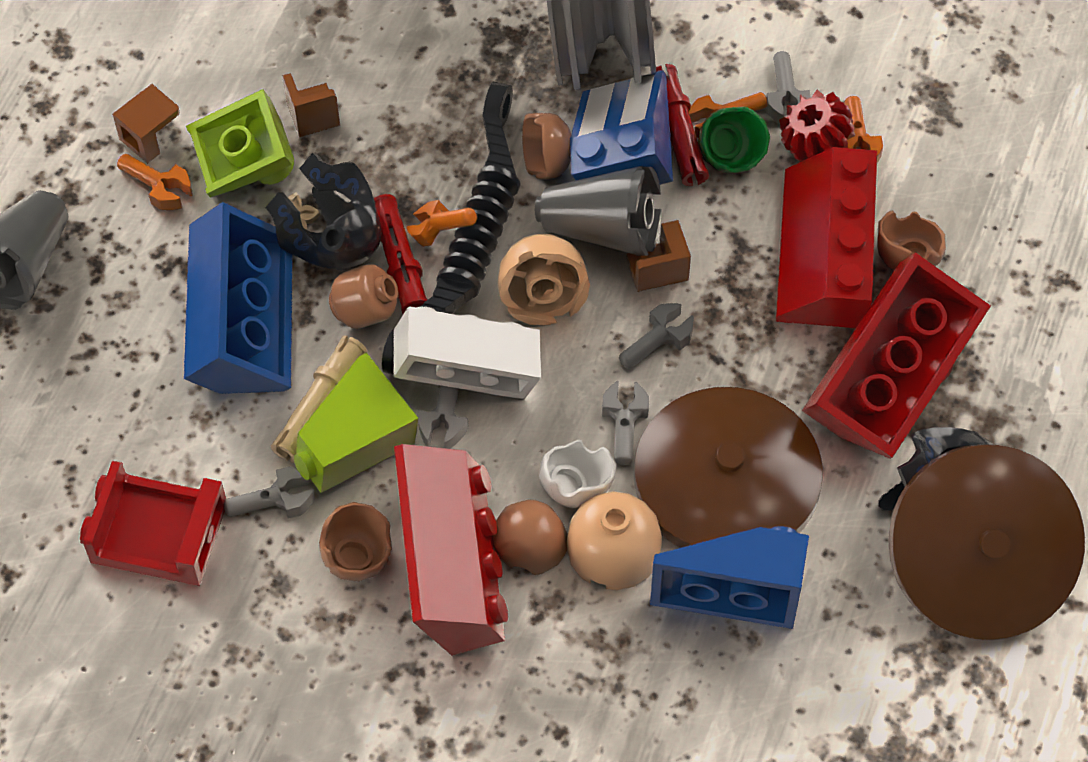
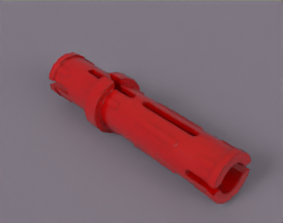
(682, 131)
(410, 293)

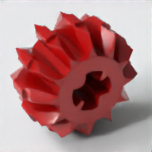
(816, 125)

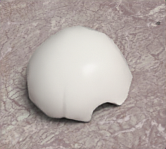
(576, 474)

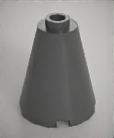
(605, 210)
(27, 243)

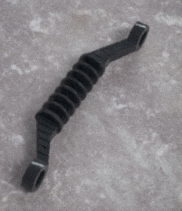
(491, 201)

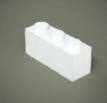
(466, 352)

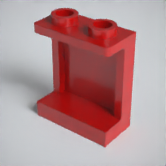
(153, 525)

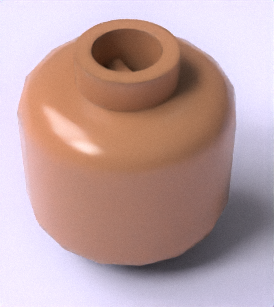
(363, 296)

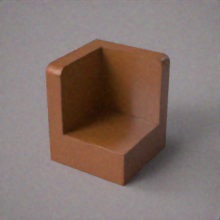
(311, 108)
(142, 119)
(666, 264)

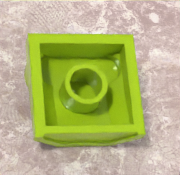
(242, 145)

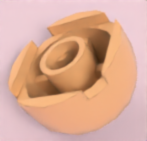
(542, 279)
(614, 540)

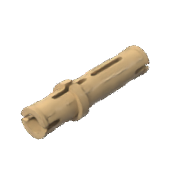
(325, 380)

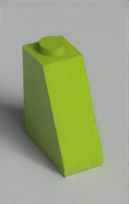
(354, 427)

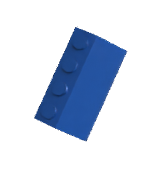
(237, 305)

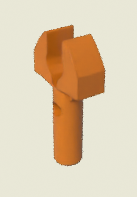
(704, 107)
(861, 138)
(159, 197)
(435, 218)

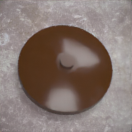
(727, 466)
(986, 541)

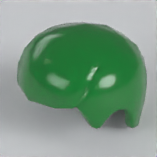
(734, 139)

